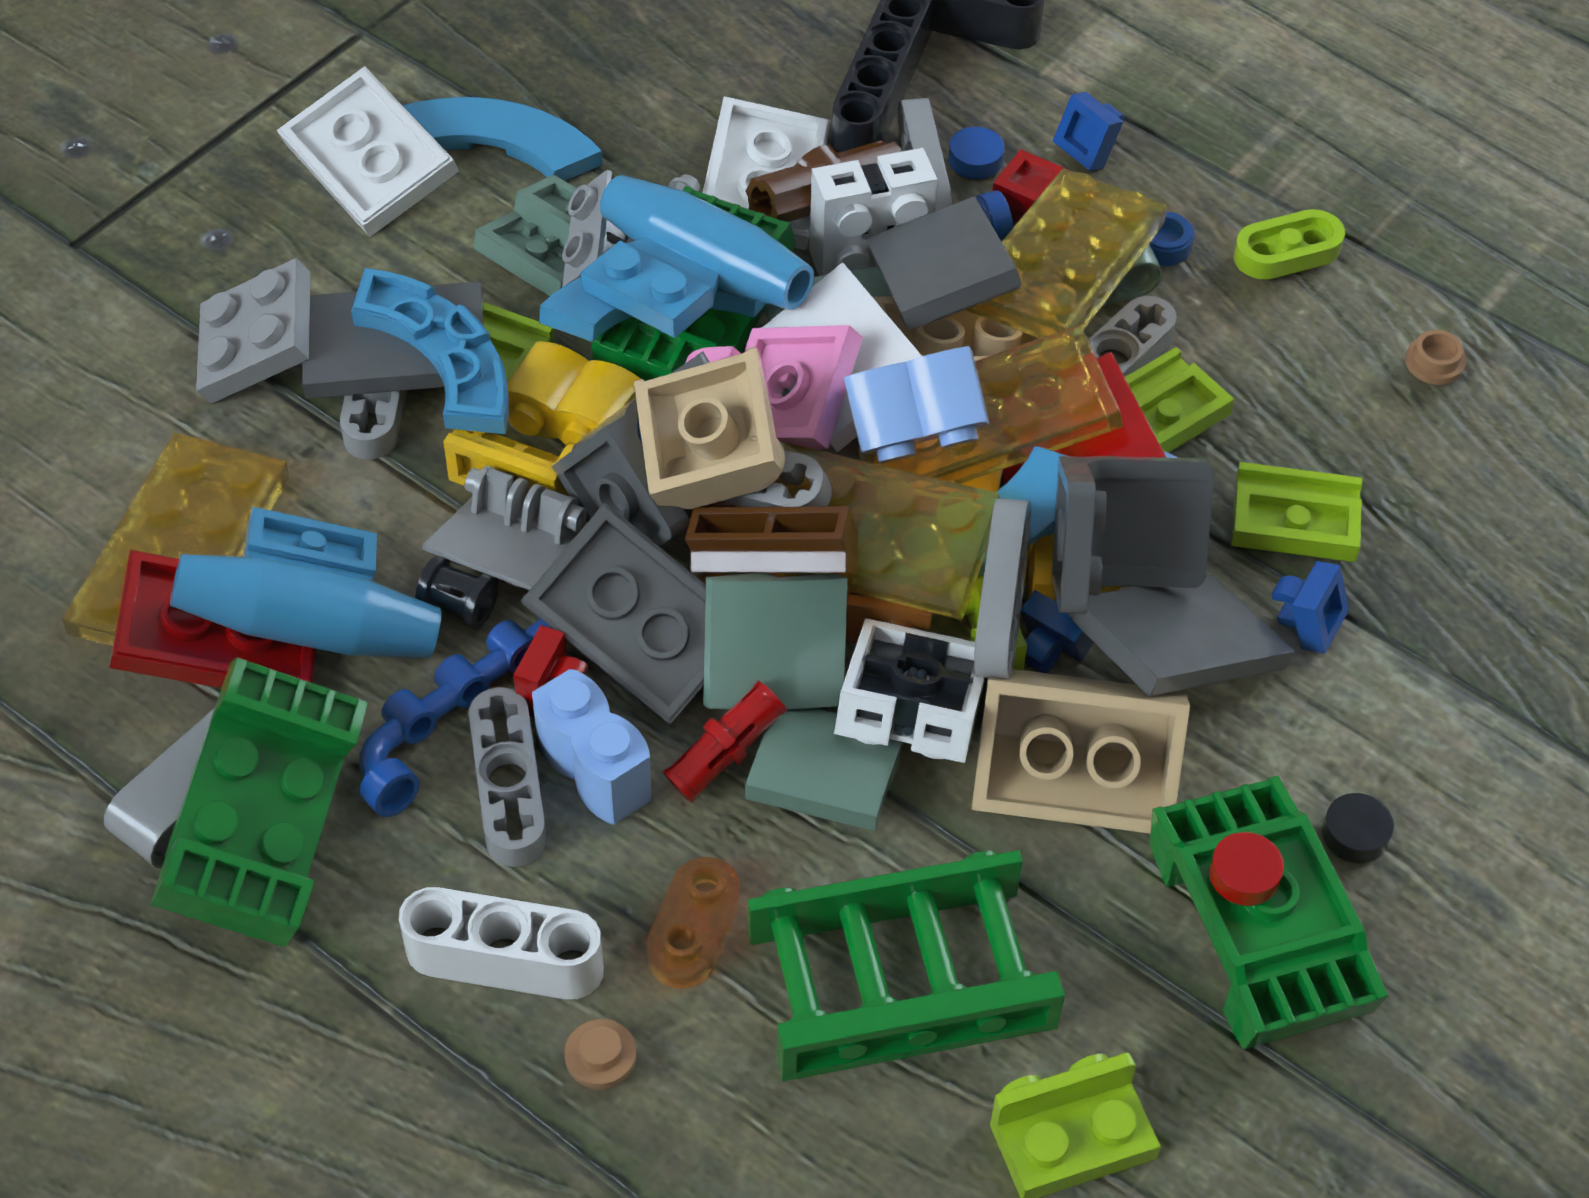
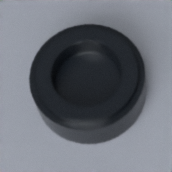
(1357, 827)

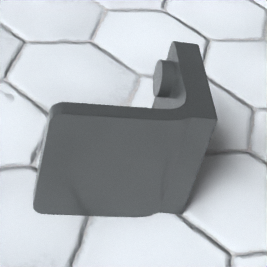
(611, 470)
(1129, 525)

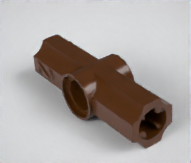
(788, 191)

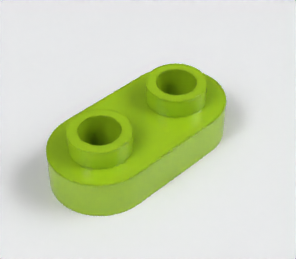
(1289, 244)

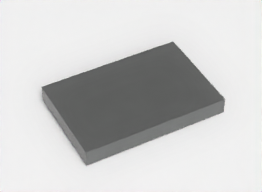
(943, 263)
(367, 360)
(628, 612)
(1182, 636)

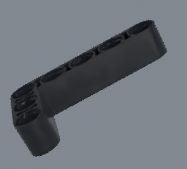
(894, 48)

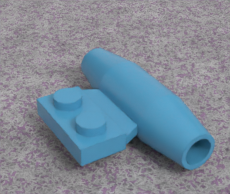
(684, 255)
(308, 589)

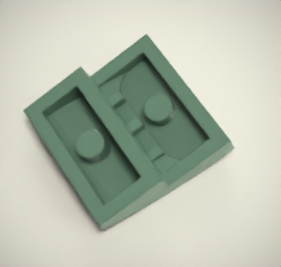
(533, 235)
(776, 633)
(820, 772)

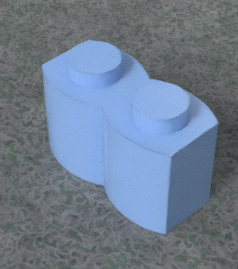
(917, 403)
(592, 746)

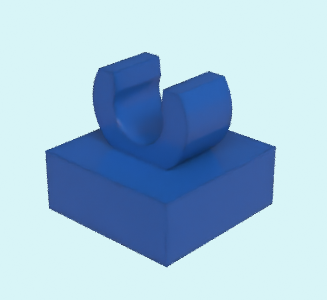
(1088, 130)
(1313, 605)
(1051, 634)

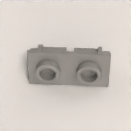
(588, 228)

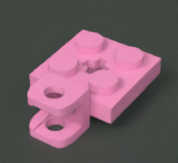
(818, 363)

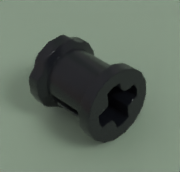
(479, 592)

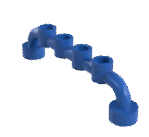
(388, 782)

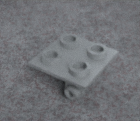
(508, 528)

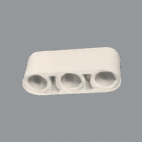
(478, 920)

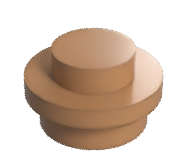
(1436, 357)
(600, 1054)

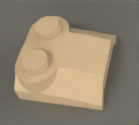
(708, 432)

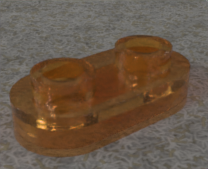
(694, 916)

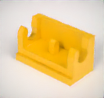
(478, 449)

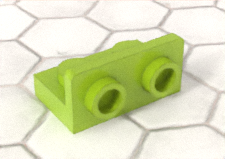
(1072, 1126)

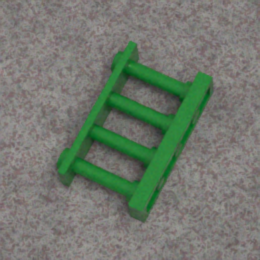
(915, 1026)

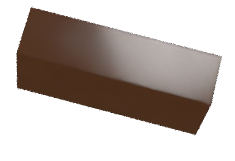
(773, 539)

